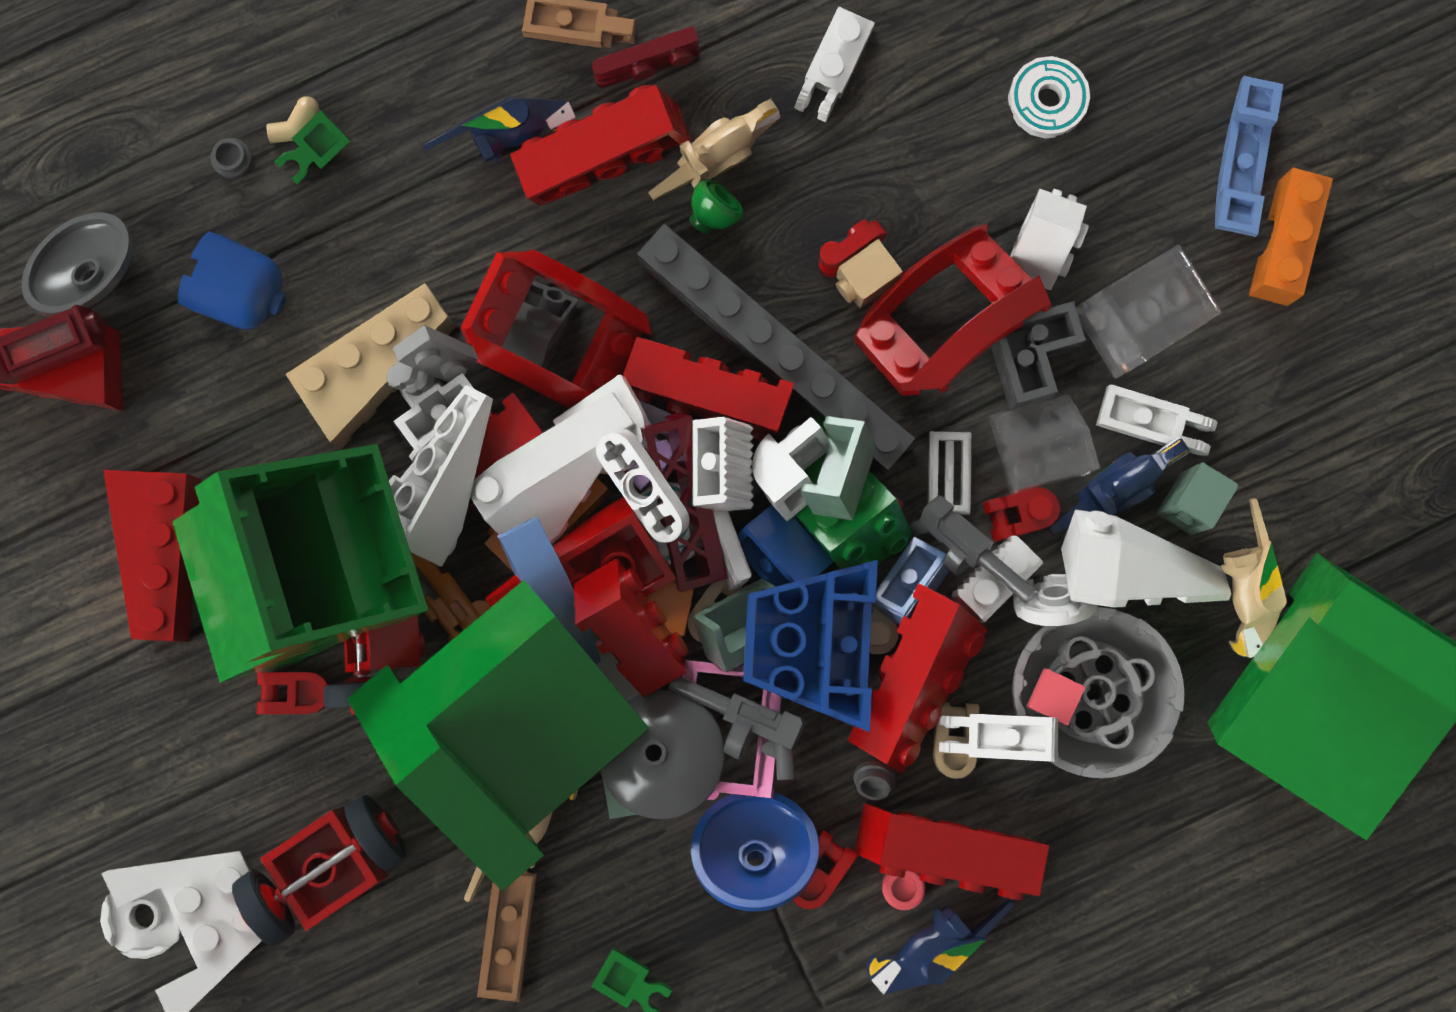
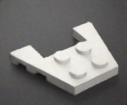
(205, 913)

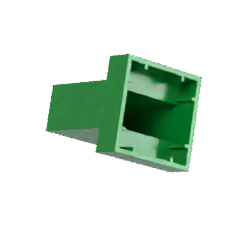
(296, 558)
(1342, 698)
(497, 730)

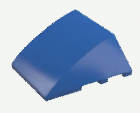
(815, 642)

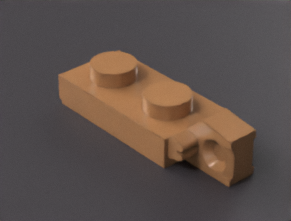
(577, 23)

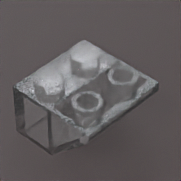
(1043, 444)

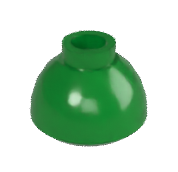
(714, 207)

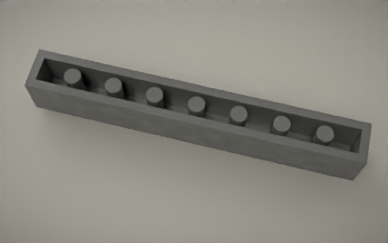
(767, 342)

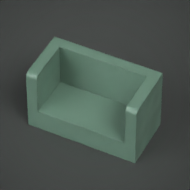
(843, 469)
(1197, 499)
(724, 627)

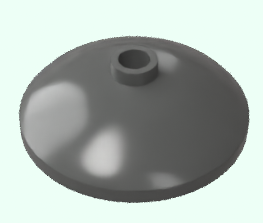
(78, 264)
(688, 764)

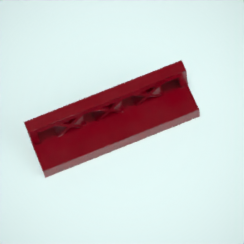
(702, 525)

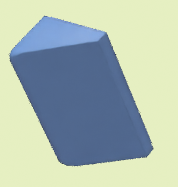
(916, 565)

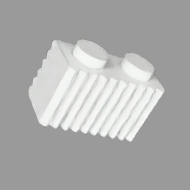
(722, 464)
(982, 592)

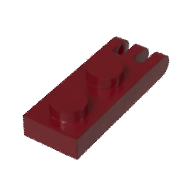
(645, 58)

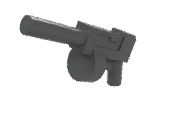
(967, 546)
(750, 718)

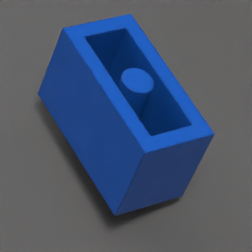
(781, 549)

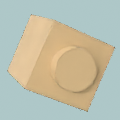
(867, 274)

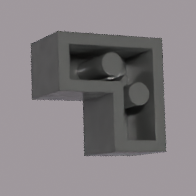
(1025, 354)

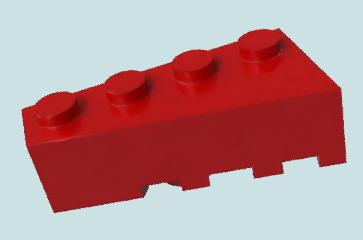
(86, 381)

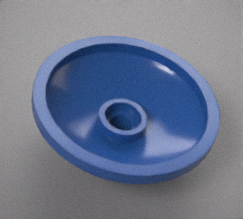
(751, 828)

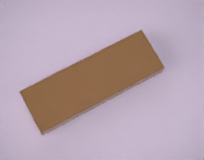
(507, 939)

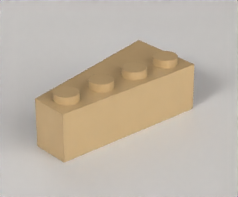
(349, 376)

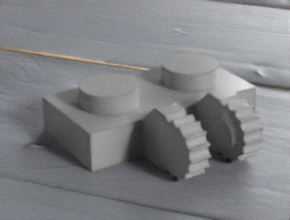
(428, 356)

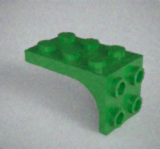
(874, 533)

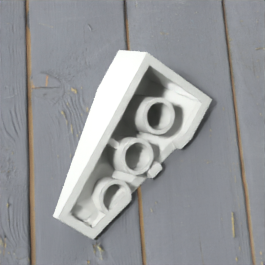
(550, 471)
(439, 482)
(1119, 562)

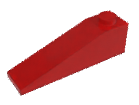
(601, 539)

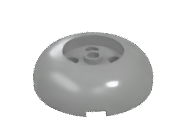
(1140, 669)

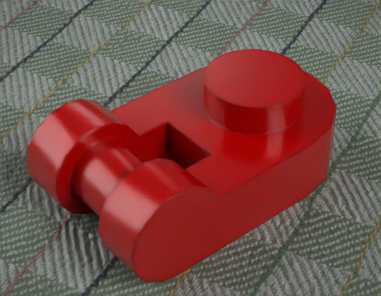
(859, 237)
(1034, 508)
(303, 692)
(824, 883)

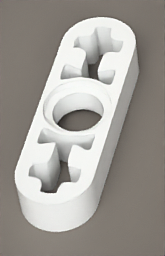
(624, 482)

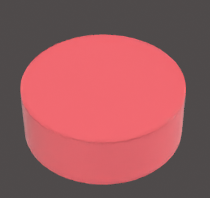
(903, 892)

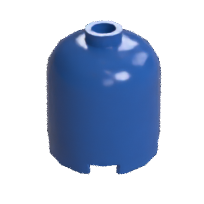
(232, 283)

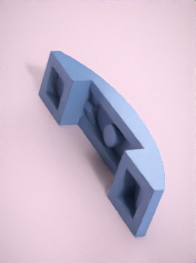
(1245, 156)
(538, 564)

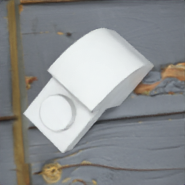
(782, 466)

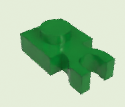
(317, 142)
(624, 980)

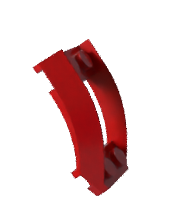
(992, 271)
(500, 302)

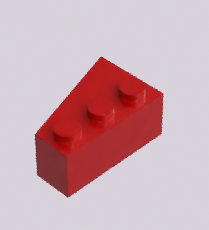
(629, 627)

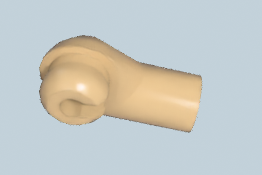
(302, 113)

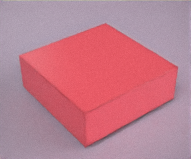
(1055, 696)

